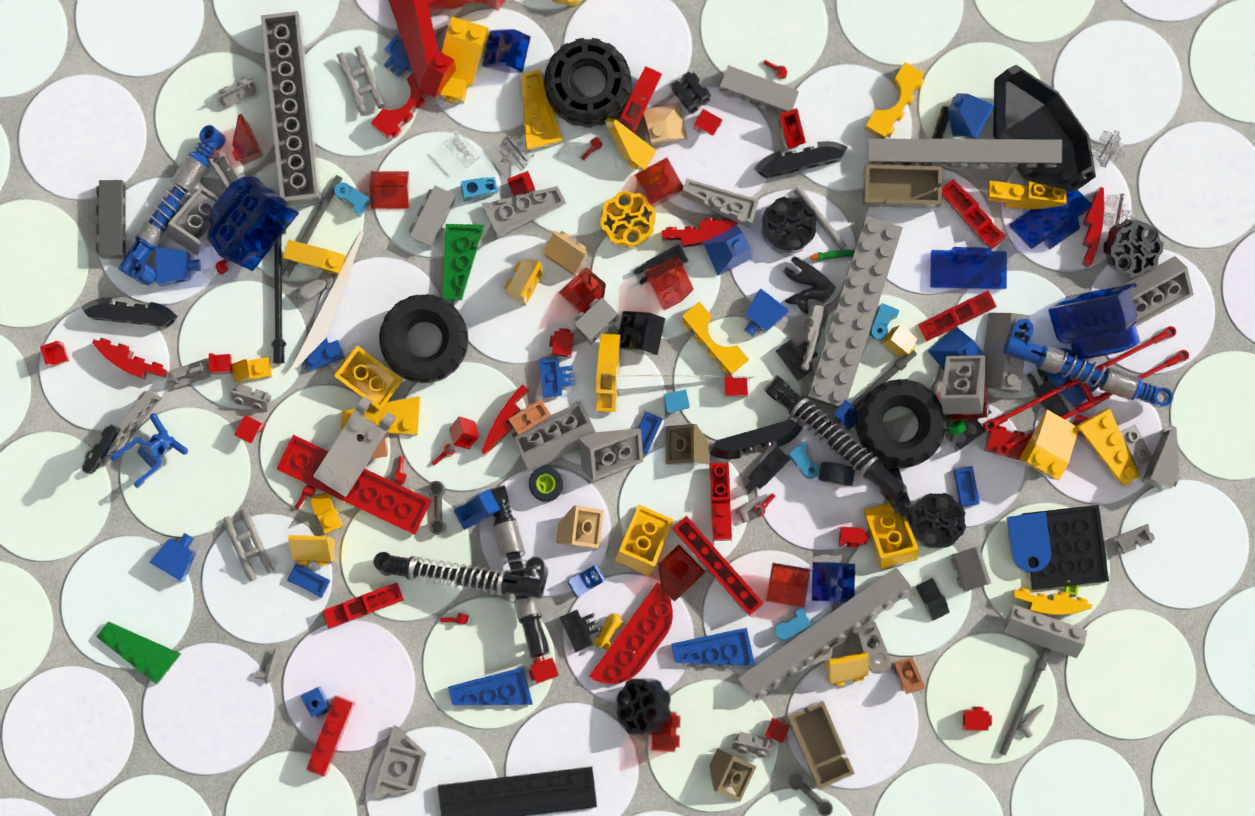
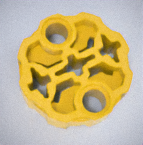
(613, 206)

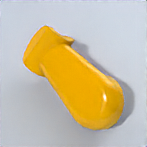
(611, 624)

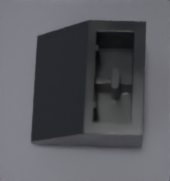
(641, 332)

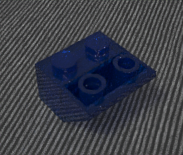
(506, 50)
(833, 581)

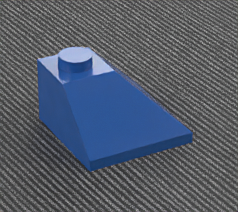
(968, 115)
(728, 250)
(954, 344)

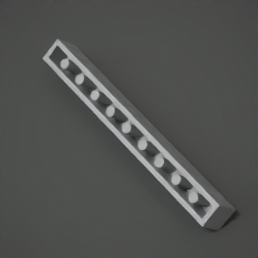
(966, 152)
(825, 634)

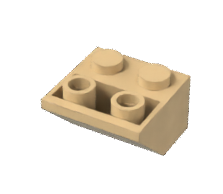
(565, 252)

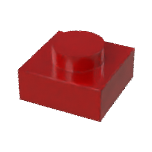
(777, 730)

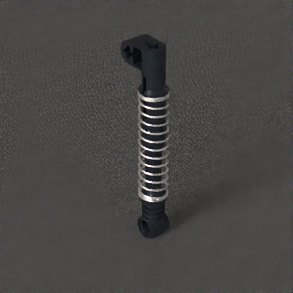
(868, 466)
(502, 582)

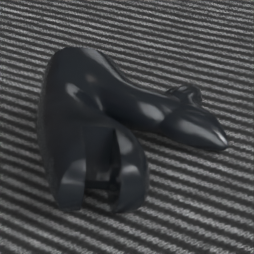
(809, 275)

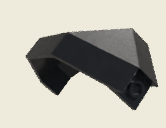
(1036, 111)

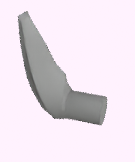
(742, 510)
(267, 676)
(1027, 722)

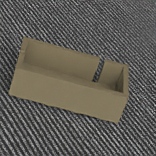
(902, 186)
(820, 744)

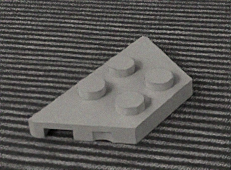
(400, 766)

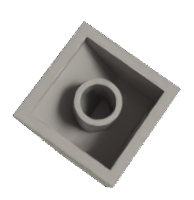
(596, 320)
(970, 569)

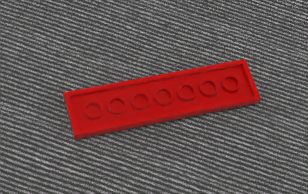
(370, 492)

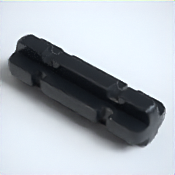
(941, 123)

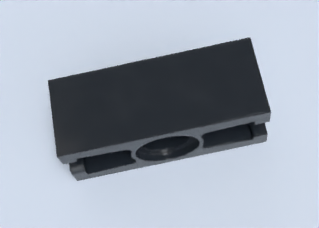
(970, 437)

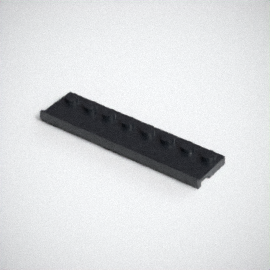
(520, 794)

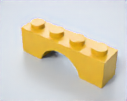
(882, 120)
(730, 358)

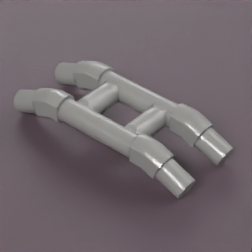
(364, 70)
(258, 550)

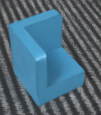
(676, 401)

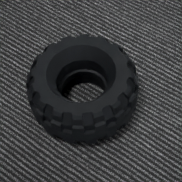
(587, 110)
(406, 315)
(924, 406)

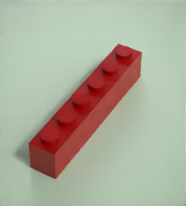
(717, 566)

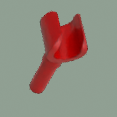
(781, 70)
(596, 145)
(221, 266)
(443, 455)
(399, 476)
(307, 491)
(765, 504)
(461, 619)

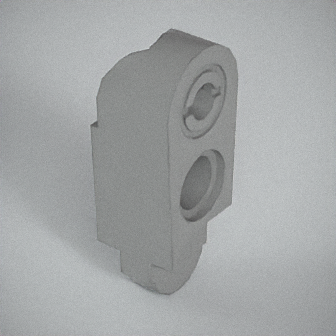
(868, 634)

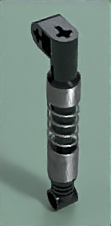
(511, 546)

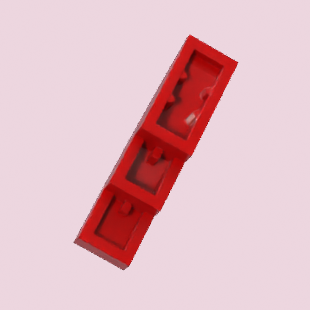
(972, 214)
(1093, 220)
(957, 315)
(501, 427)
(362, 605)

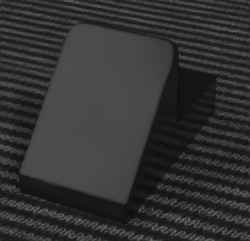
(932, 599)

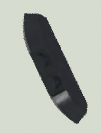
(776, 164)
(153, 315)
(731, 446)

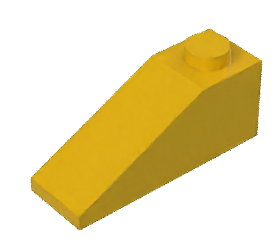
(630, 146)
(314, 257)

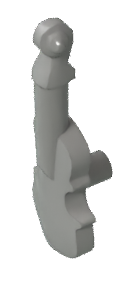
(817, 319)

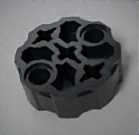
(773, 214)
(1133, 262)
(953, 509)
(643, 706)

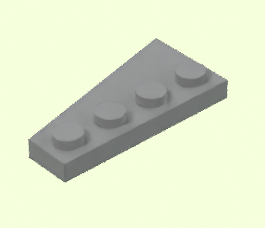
(727, 203)
(522, 209)

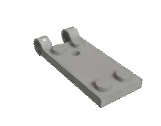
(131, 421)
(348, 455)

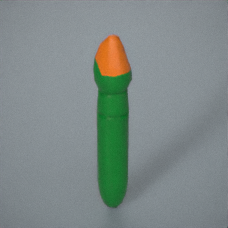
(832, 254)

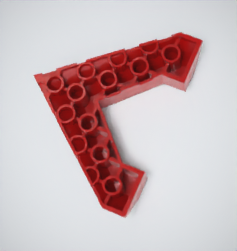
(416, 30)

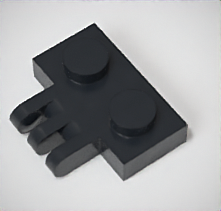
(793, 358)
(579, 629)

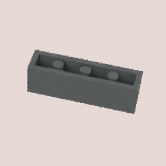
(111, 219)

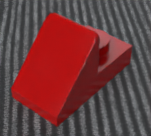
(792, 128)

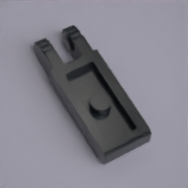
(661, 258)
(1054, 403)
(100, 450)

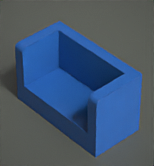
(477, 509)

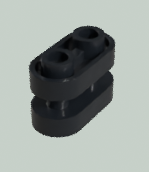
(692, 81)

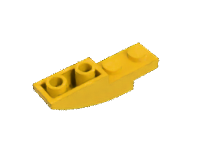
(1026, 197)
(606, 372)
(1058, 603)

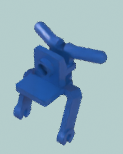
(152, 450)

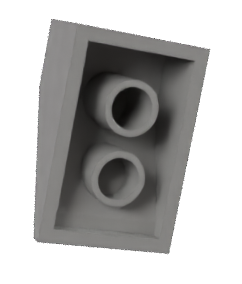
(192, 222)
(963, 385)
(610, 452)
(1164, 466)

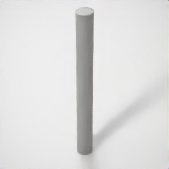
(821, 219)

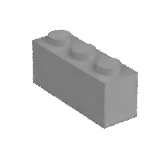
(432, 216)

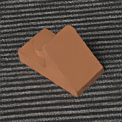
(909, 676)

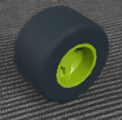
(836, 473)
(546, 484)

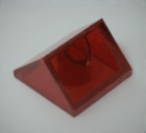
(389, 189)

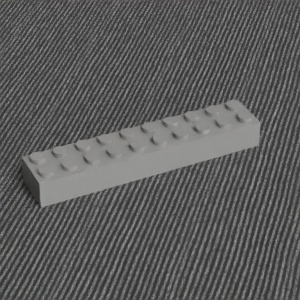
(291, 107)
(854, 312)

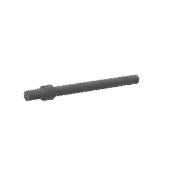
(314, 222)
(898, 365)
(1040, 665)

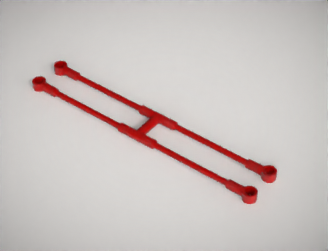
(1092, 401)

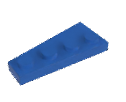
(720, 648)
(497, 689)

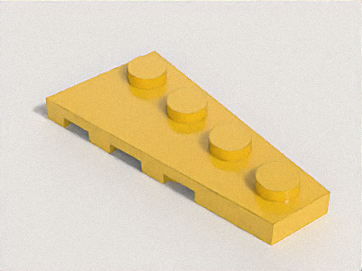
(539, 118)
(405, 411)
(1109, 444)

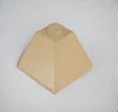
(665, 124)
(581, 527)

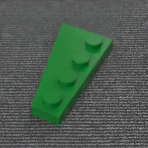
(459, 255)
(142, 653)

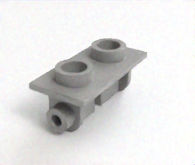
(229, 94)
(222, 166)
(190, 373)
(242, 396)
(1136, 445)
(1126, 541)
(761, 747)

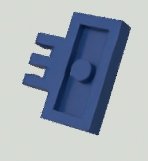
(398, 56)
(324, 355)
(554, 377)

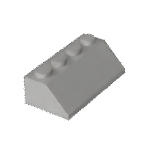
(1161, 289)
(1002, 370)
(554, 436)

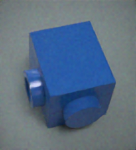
(316, 702)

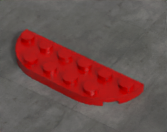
(637, 639)

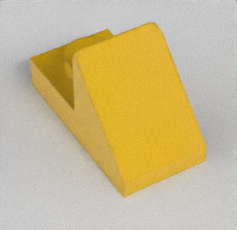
(251, 369)
(326, 512)

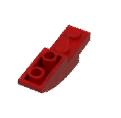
(640, 98)
(694, 237)
(122, 358)
(720, 501)

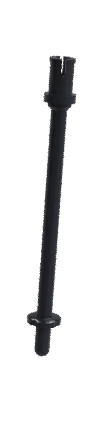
(278, 343)

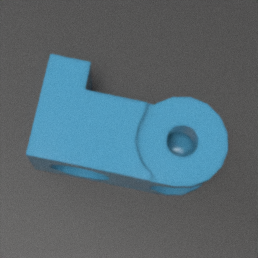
(478, 188)
(351, 195)
(879, 327)
(803, 462)
(792, 627)

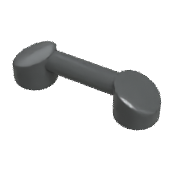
(437, 489)
(824, 806)

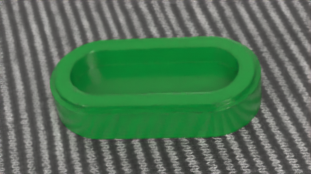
(954, 427)

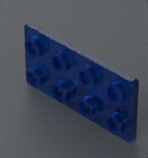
(1053, 223)
(968, 268)

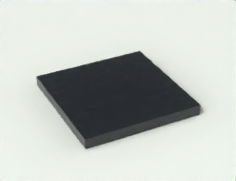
(1075, 549)

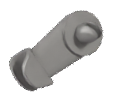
(310, 290)

